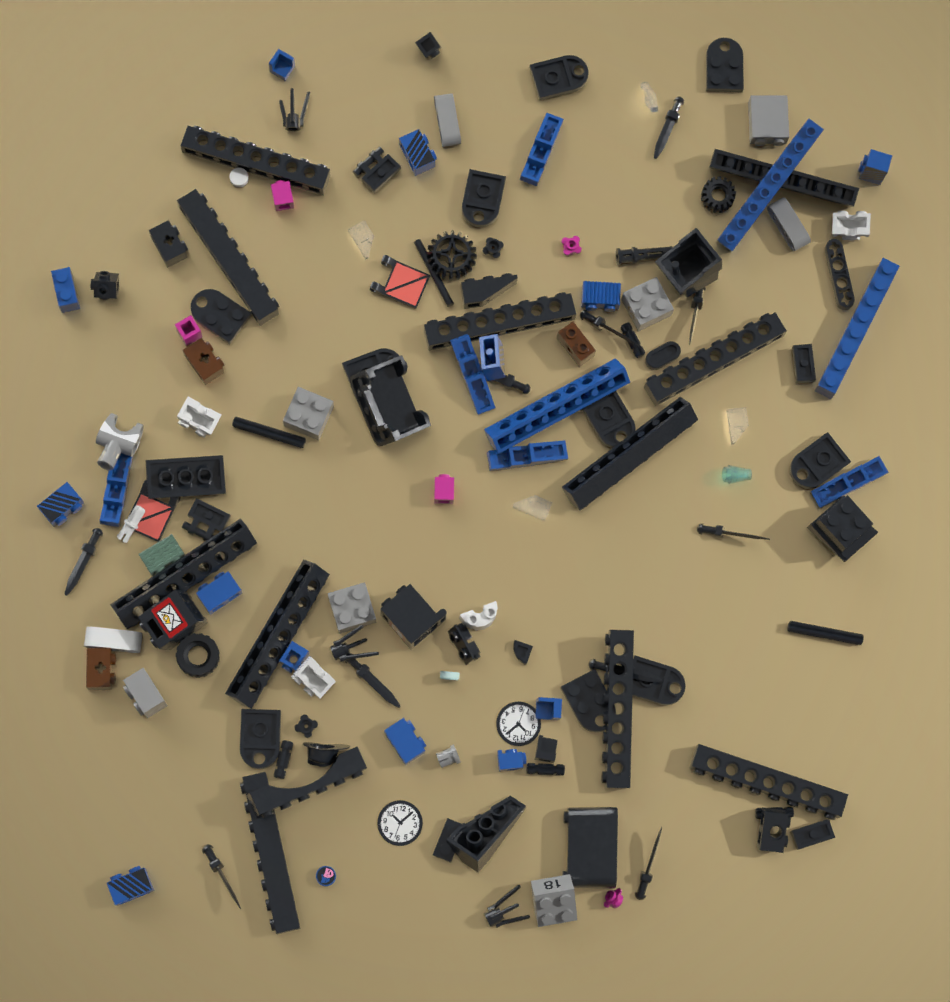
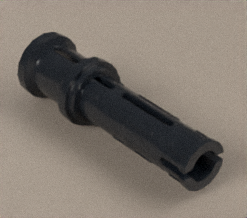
(622, 255)

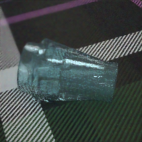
(735, 474)

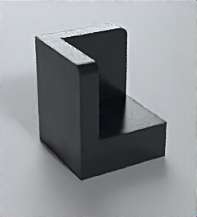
(546, 749)

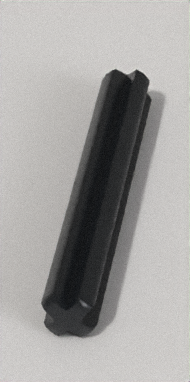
(269, 432)
(824, 632)

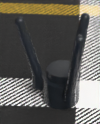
(292, 121)
(341, 649)
(495, 916)

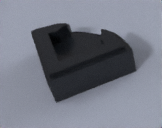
(522, 651)

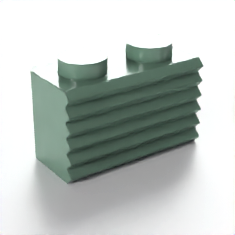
(161, 555)

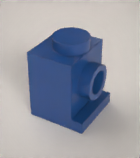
(296, 651)
(511, 760)

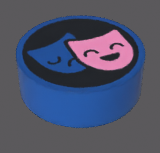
(326, 876)

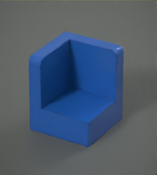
(281, 64)
(548, 708)

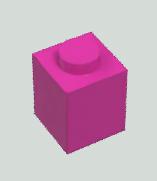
(282, 195)
(188, 330)
(444, 489)

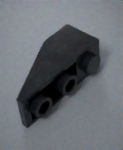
(480, 292)

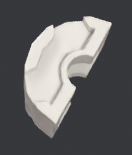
(851, 226)
(198, 417)
(481, 620)
(313, 678)

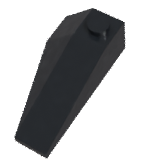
(482, 836)

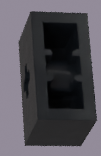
(170, 253)

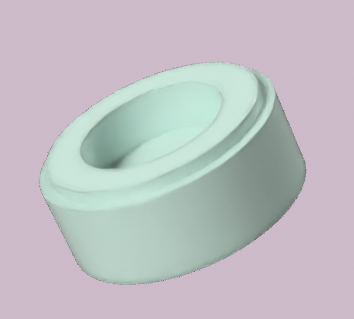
(449, 675)

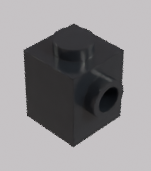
(429, 46)

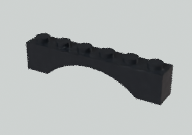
(270, 798)

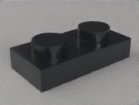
(803, 363)
(813, 834)
(442, 848)

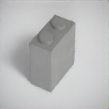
(768, 119)

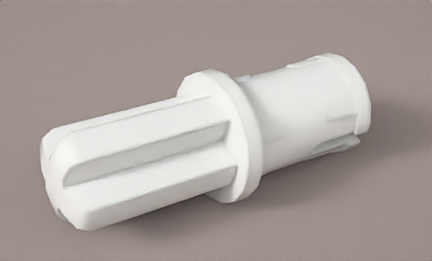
(131, 523)

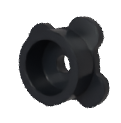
(493, 242)
(311, 725)

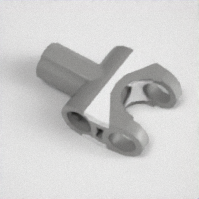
(116, 442)

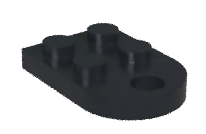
(724, 68)
(557, 76)
(482, 196)
(220, 315)
(367, 361)
(609, 418)
(819, 461)
(657, 691)
(586, 700)
(260, 735)

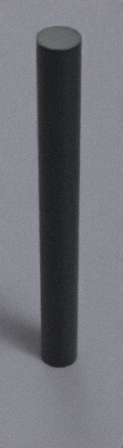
(437, 279)

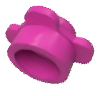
(571, 250)
(613, 898)

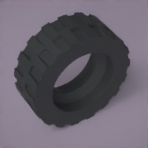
(190, 642)

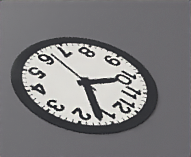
(518, 723)
(400, 823)

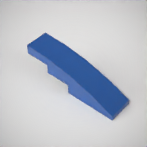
(541, 149)
(472, 374)
(527, 455)
(849, 482)
(116, 491)

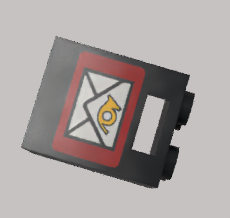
(411, 616)
(172, 620)

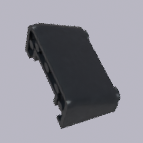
(387, 402)
(592, 846)

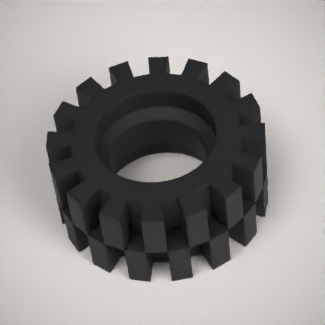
(718, 184)

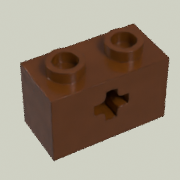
(576, 344)
(206, 371)
(96, 658)

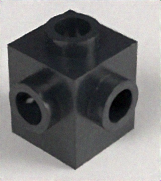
(105, 285)

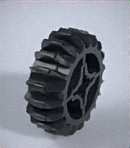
(459, 255)

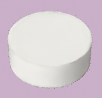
(239, 177)

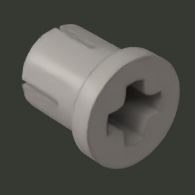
(448, 756)

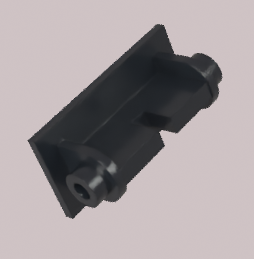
(467, 651)

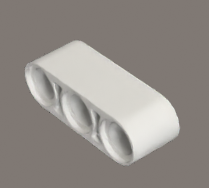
(115, 639)

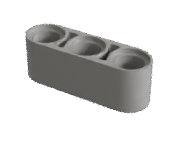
(447, 120)
(788, 224)

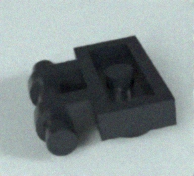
(380, 173)
(207, 515)

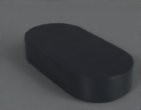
(663, 355)

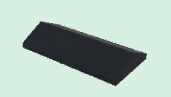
(185, 476)

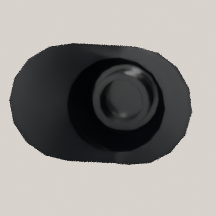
(323, 754)

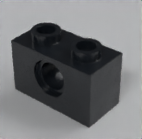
(770, 818)

